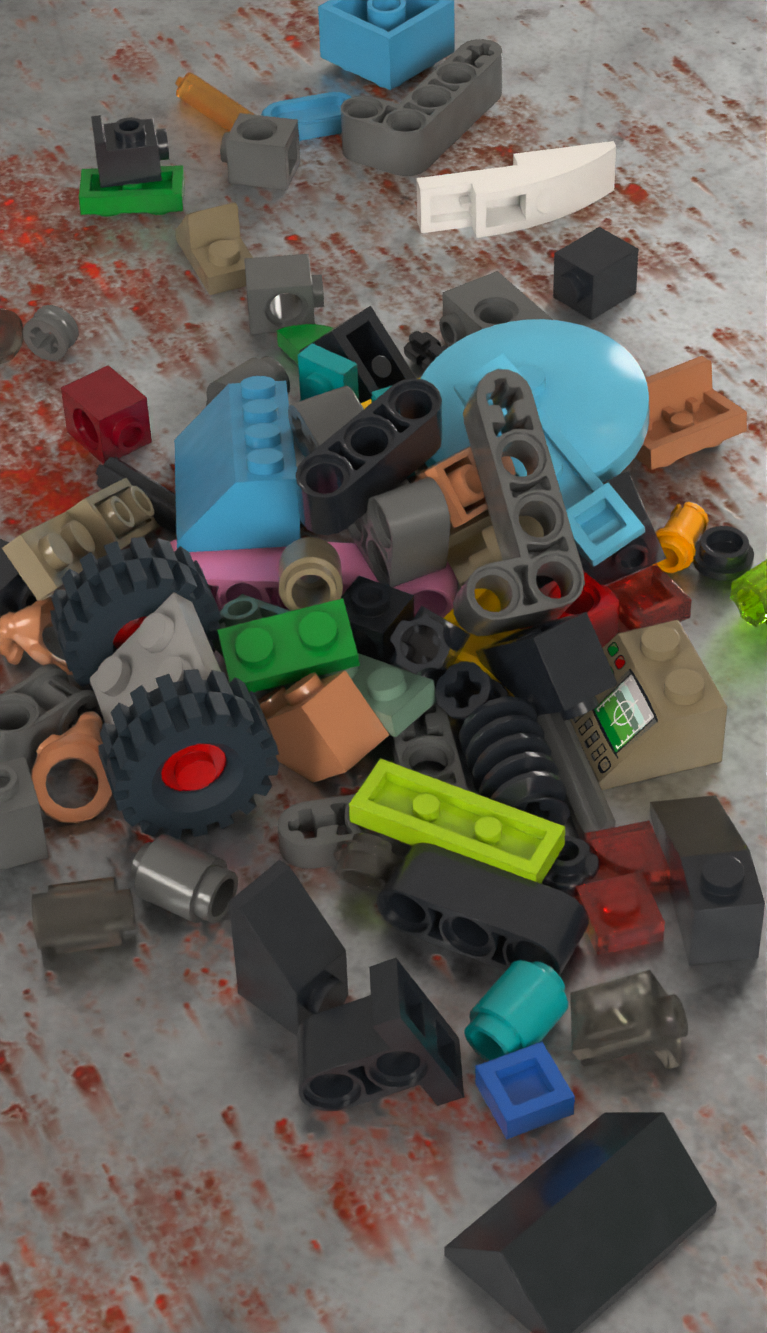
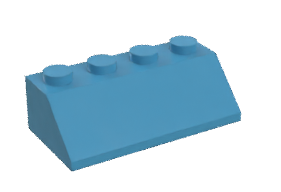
(238, 471)

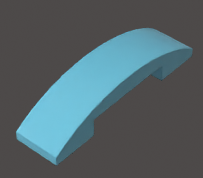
(594, 509)

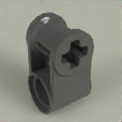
(38, 709)

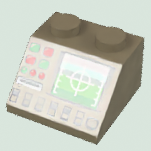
(659, 715)

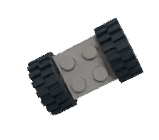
(175, 731)

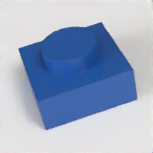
(524, 1090)

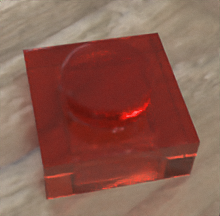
(650, 599)
(620, 913)

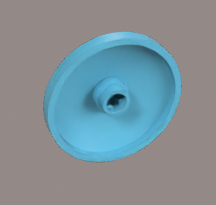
(581, 382)

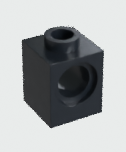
(374, 615)

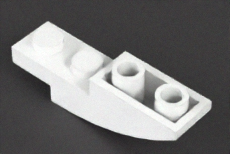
(520, 196)

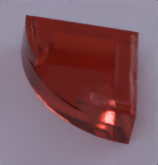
(631, 850)

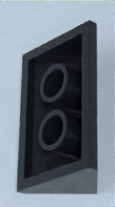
(586, 1223)

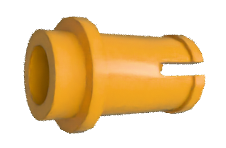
(681, 535)

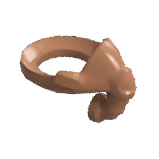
(24, 632)
(78, 744)

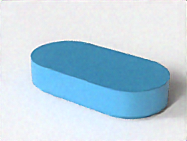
(316, 114)

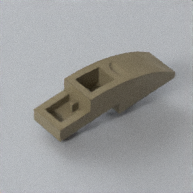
(58, 544)

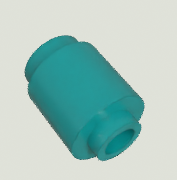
(516, 1010)

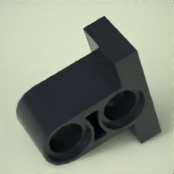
(378, 1046)

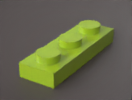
(437, 813)

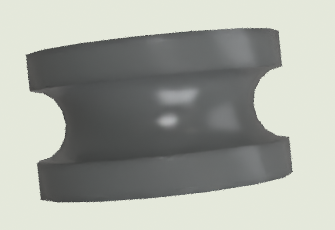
(55, 321)

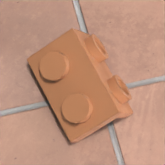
(687, 414)

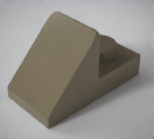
(215, 247)

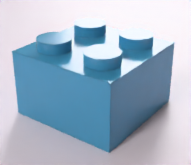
(386, 37)

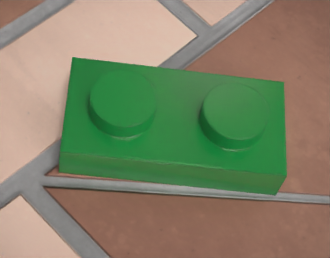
(149, 197)
(289, 646)

